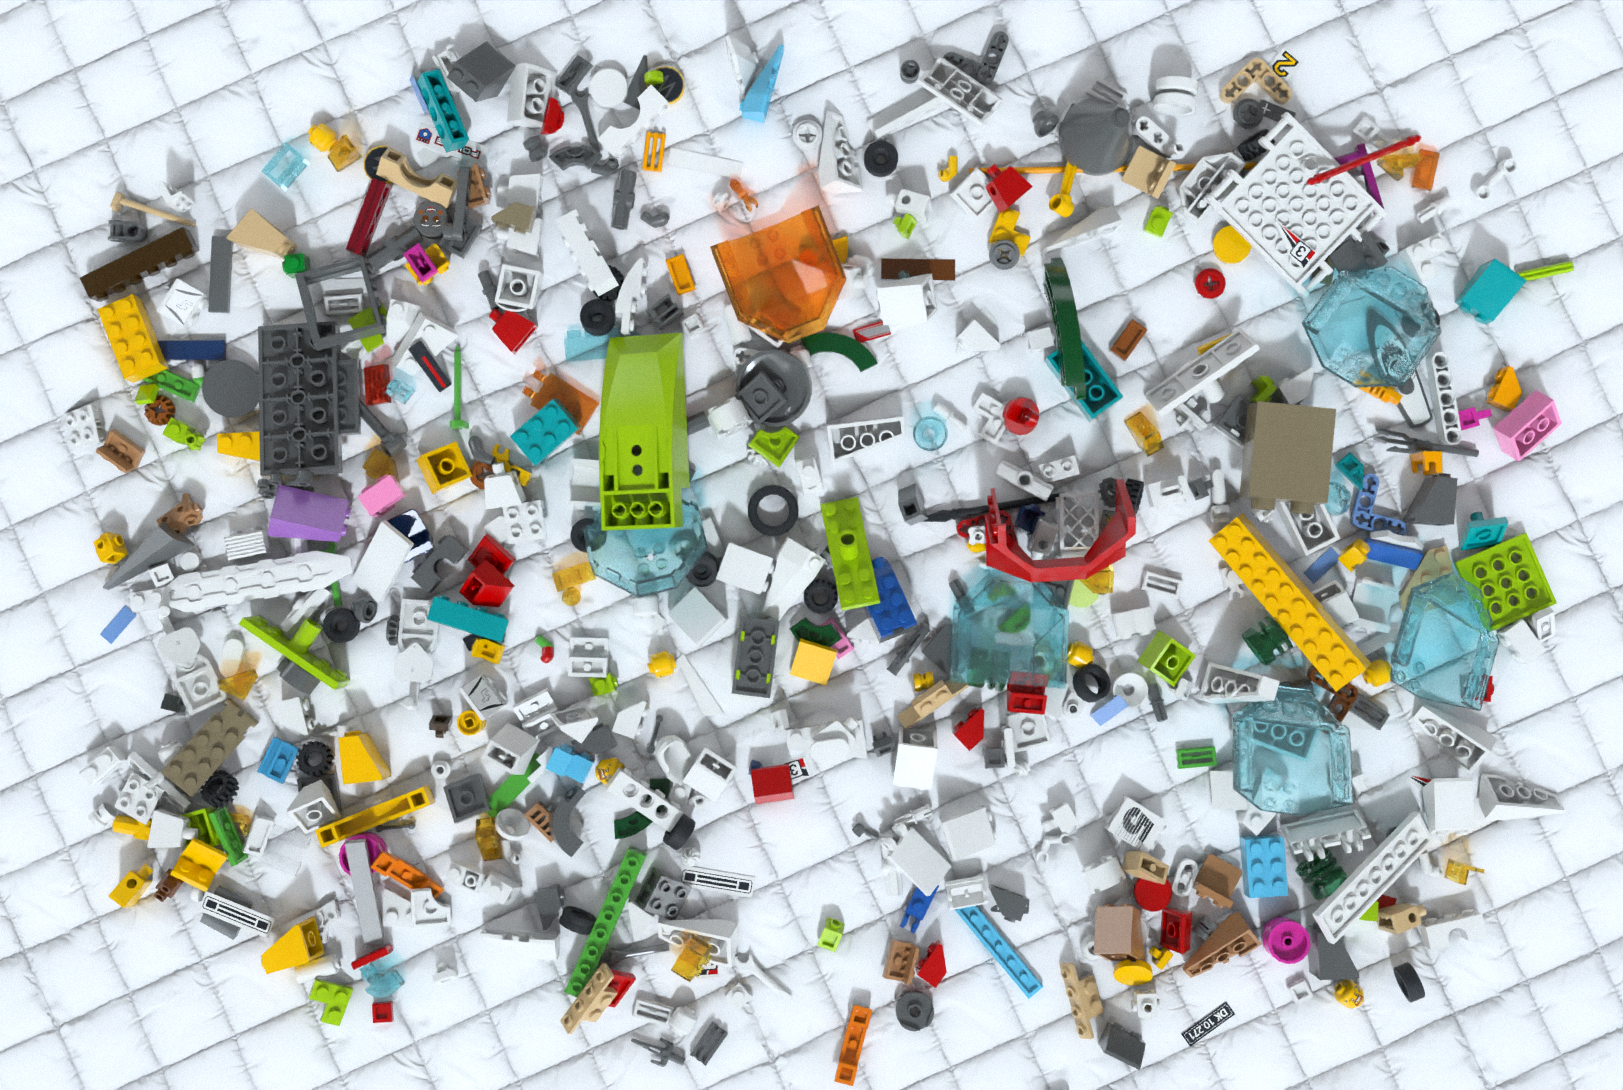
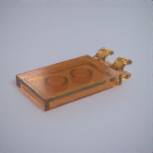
(576, 402)

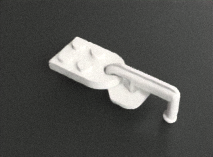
(414, 662)
(195, 685)

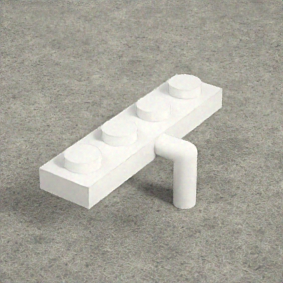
(155, 777)

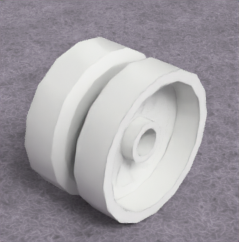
(1176, 95)

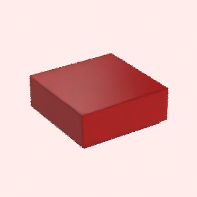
(382, 1012)

